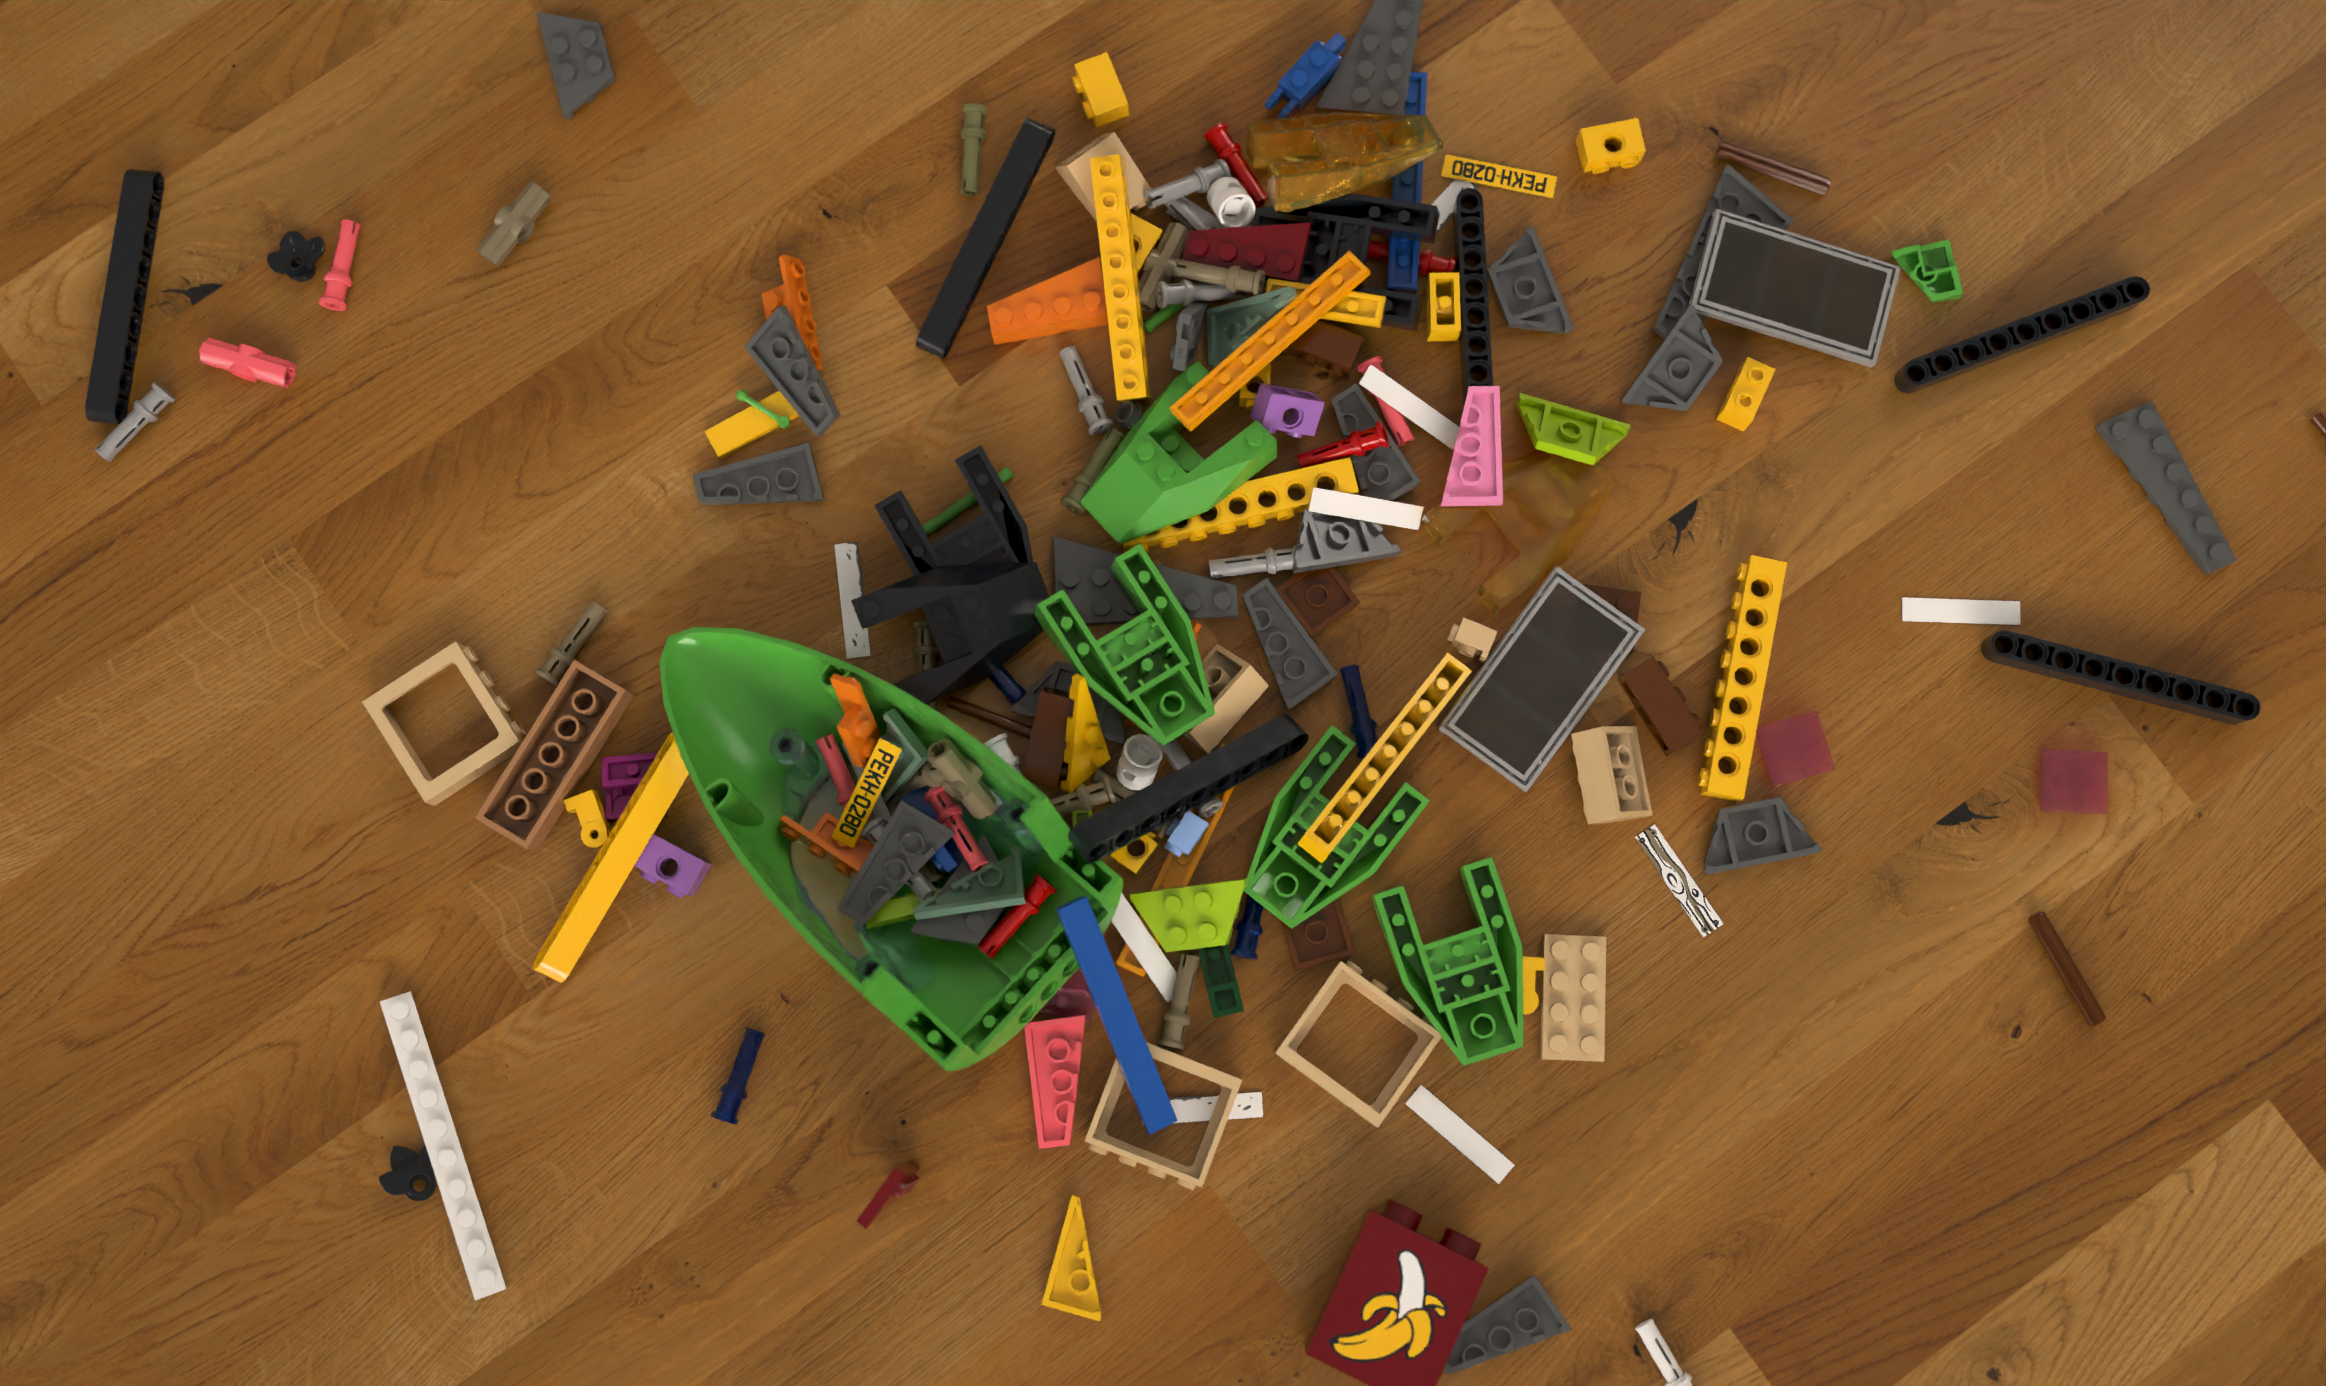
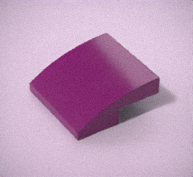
(620, 780)

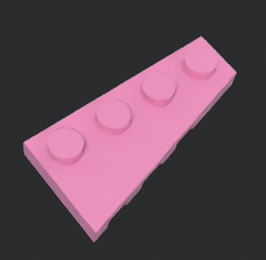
(1477, 454)

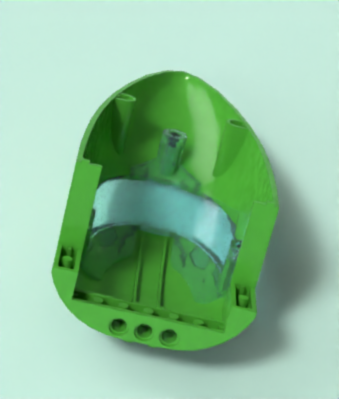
(747, 734)

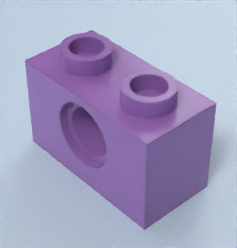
(1273, 402)
(690, 867)

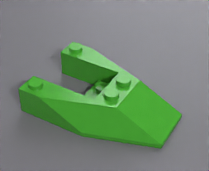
(1162, 479)
(1146, 665)
(1292, 880)
(1466, 981)

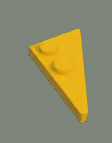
(1084, 738)
(1072, 1277)

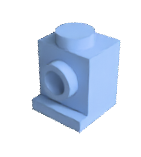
(1185, 834)

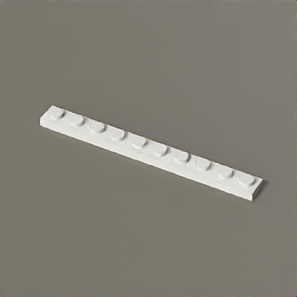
(443, 1146)

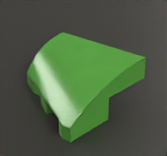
(1932, 270)

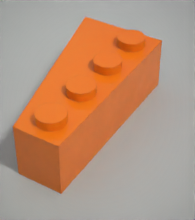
(1052, 307)

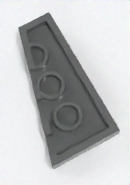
(788, 364)
(1382, 471)
(769, 478)
(1290, 651)
(896, 856)
(1509, 1323)

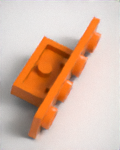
(797, 300)
(858, 725)
(821, 844)

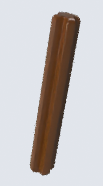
(1773, 167)
(2067, 968)

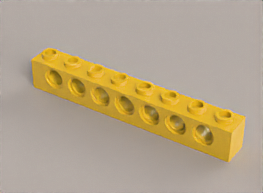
(1120, 277)
(1337, 473)
(1770, 576)
(1384, 758)

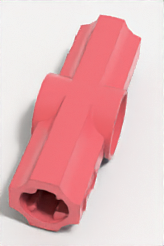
(247, 362)

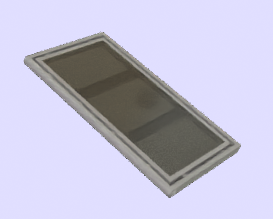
(1794, 288)
(1540, 679)

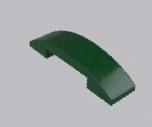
(1220, 980)

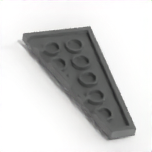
(1377, 63)
(1731, 195)
(1101, 600)

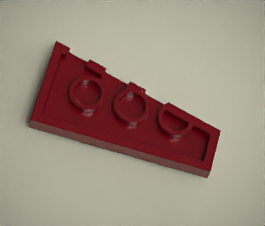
(1270, 248)
(898, 1183)

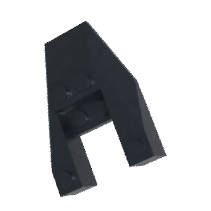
(1348, 225)
(989, 539)
(975, 615)

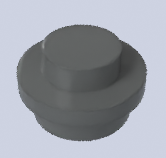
(1129, 413)

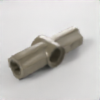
(514, 224)
(1161, 263)
(961, 778)

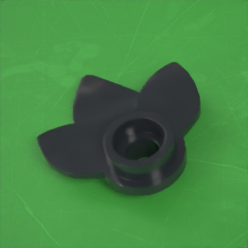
(297, 256)
(406, 1170)

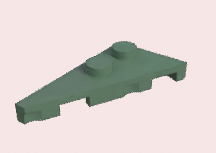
(1237, 321)
(910, 758)
(986, 889)

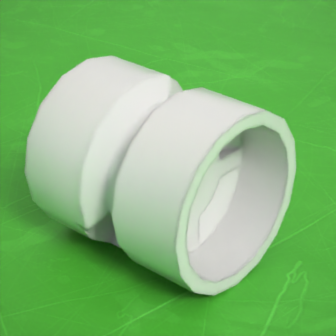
(1231, 202)
(1139, 762)

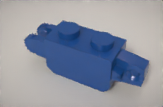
(1307, 76)

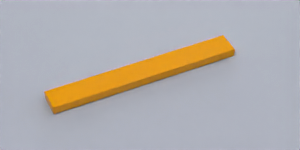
(1269, 341)
(1175, 873)

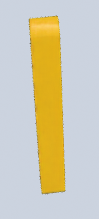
(613, 863)

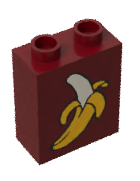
(1397, 1301)

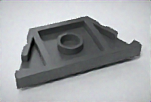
(577, 59)
(1528, 289)
(1188, 335)
(1677, 367)
(1338, 541)
(1060, 677)
(1756, 836)
(964, 927)

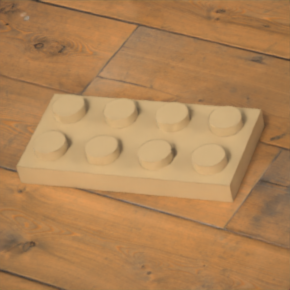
(1573, 998)

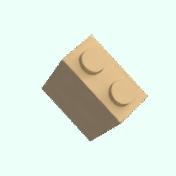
(1078, 175)

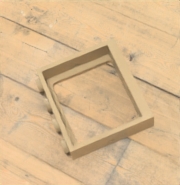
(504, 746)
(1400, 1009)
(1160, 1166)

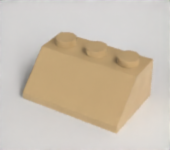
(1233, 690)
(1611, 774)

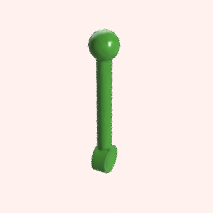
(782, 421)

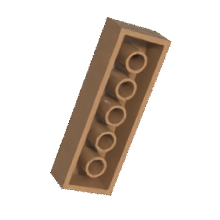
(554, 756)

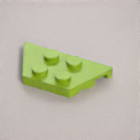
(1569, 430)
(1191, 914)

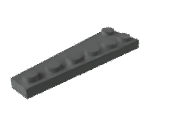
(2157, 465)

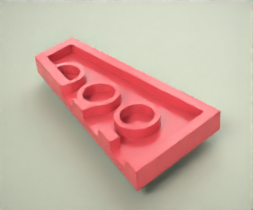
(1054, 1069)

